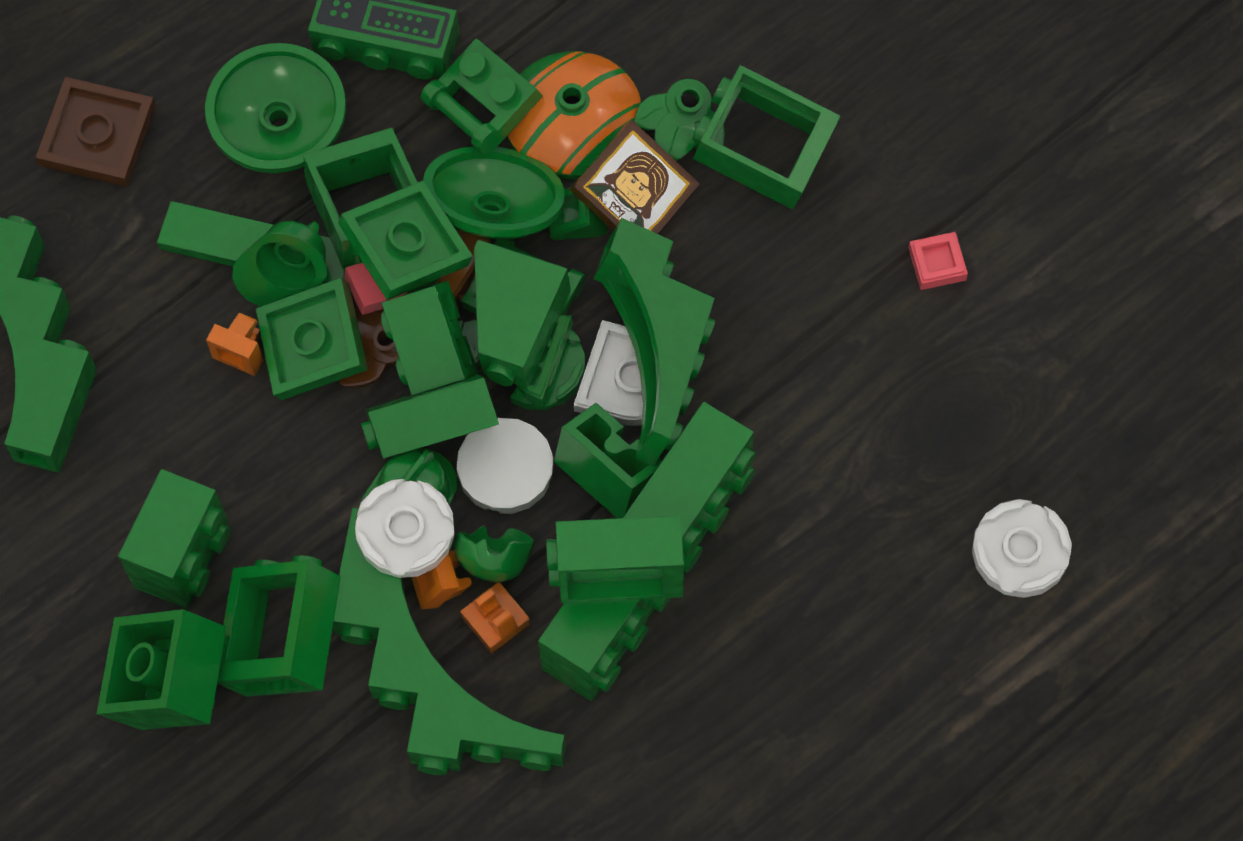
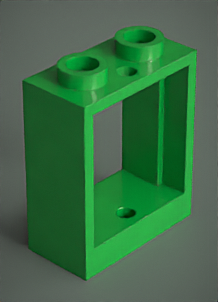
(781, 104)
(334, 168)
(617, 559)
(308, 630)

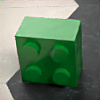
(175, 539)
(162, 670)

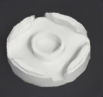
(505, 466)
(404, 528)
(1021, 548)

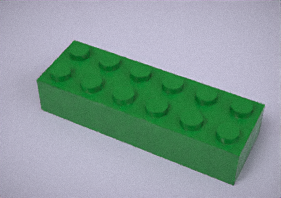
(692, 481)

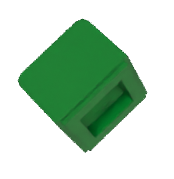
(576, 221)

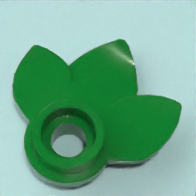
(673, 121)

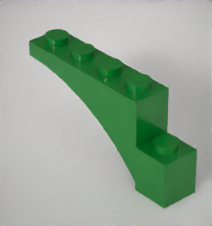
(664, 325)

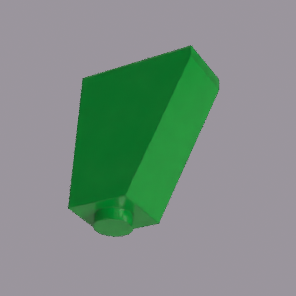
(515, 311)
(429, 417)

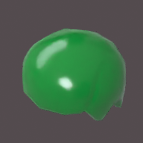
(493, 558)

